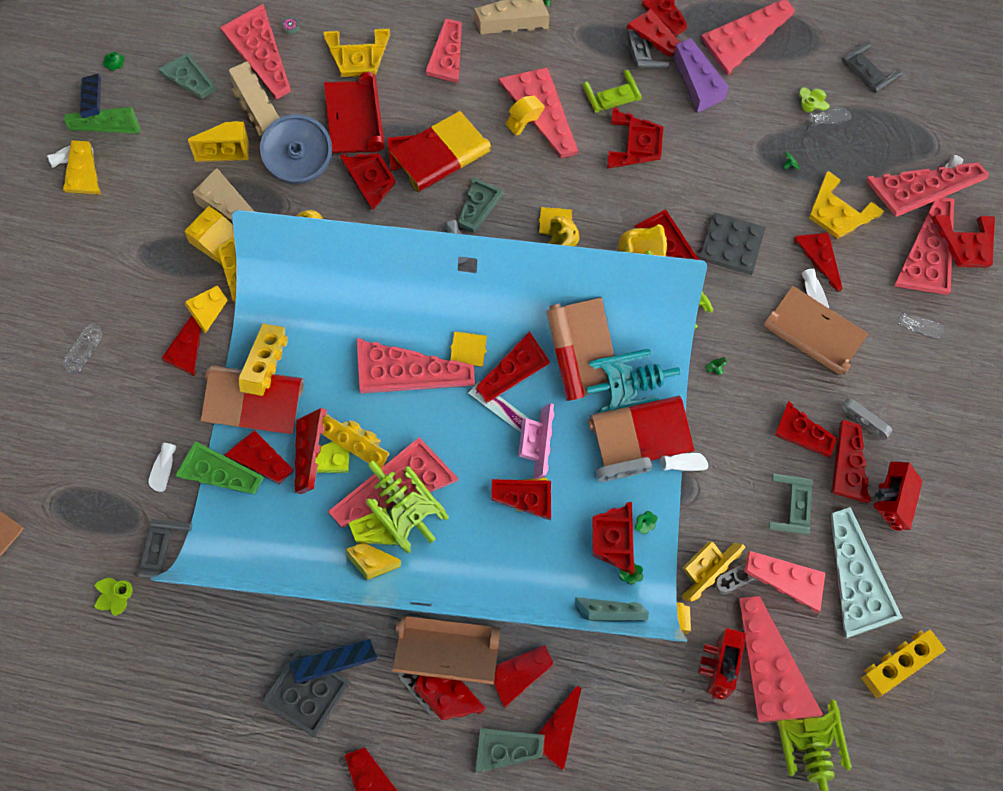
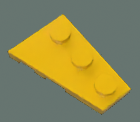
(81, 171)
(228, 258)

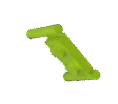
(615, 96)

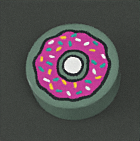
(290, 25)

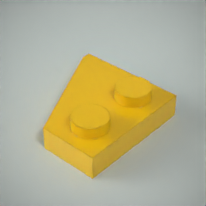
(206, 307)
(371, 561)

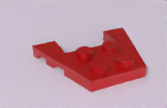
(643, 141)
(969, 248)

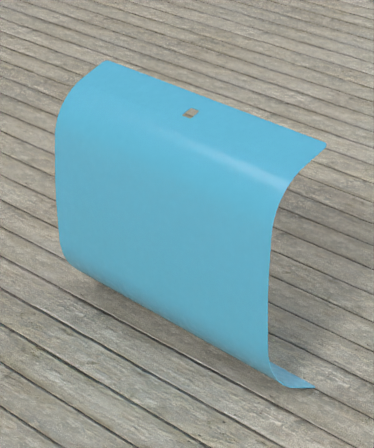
(406, 292)

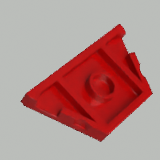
(370, 176)
(614, 538)
(448, 697)

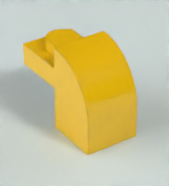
(522, 112)

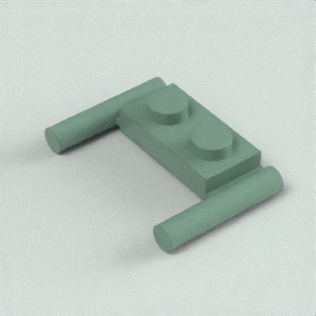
(799, 505)

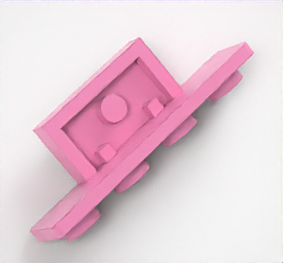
(536, 440)

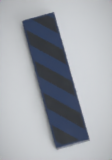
(90, 95)
(332, 661)

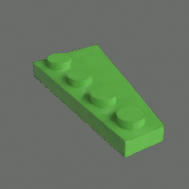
(110, 120)
(217, 470)

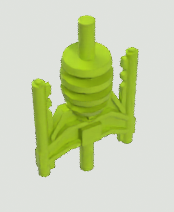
(408, 509)
(813, 737)

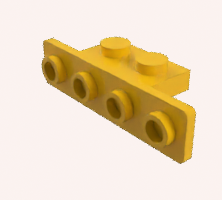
(355, 440)
(707, 565)

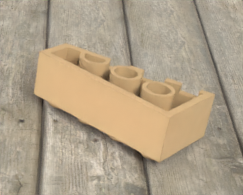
(511, 16)
(252, 97)
(220, 195)

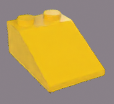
(221, 143)
(209, 232)

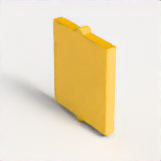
(549, 213)
(468, 348)

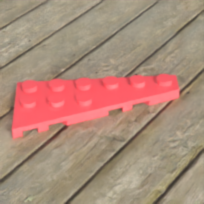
(743, 36)
(256, 44)
(552, 120)
(920, 187)
(929, 260)
(401, 369)
(421, 460)
(776, 680)

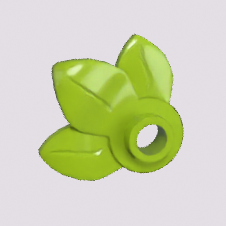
(813, 99)
(111, 595)

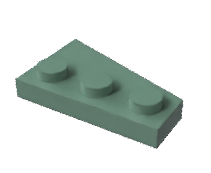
(188, 75)
(480, 202)
(610, 610)
(507, 748)

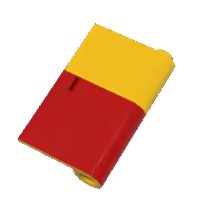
(440, 151)

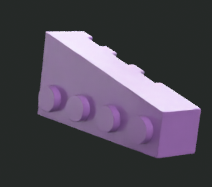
(699, 76)

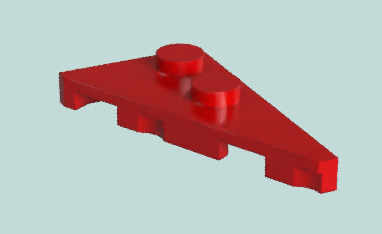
(820, 252)
(184, 348)
(559, 730)

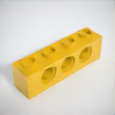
(262, 359)
(930, 649)

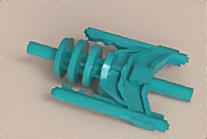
(623, 380)

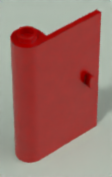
(359, 115)

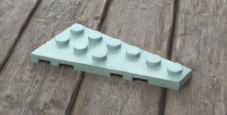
(862, 588)

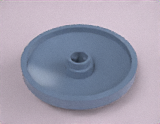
(296, 149)

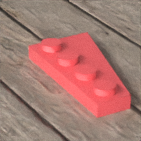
(446, 54)
(791, 579)

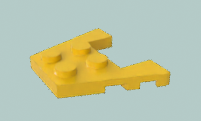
(360, 58)
(835, 214)

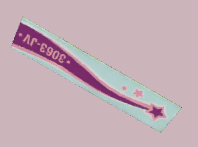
(501, 408)

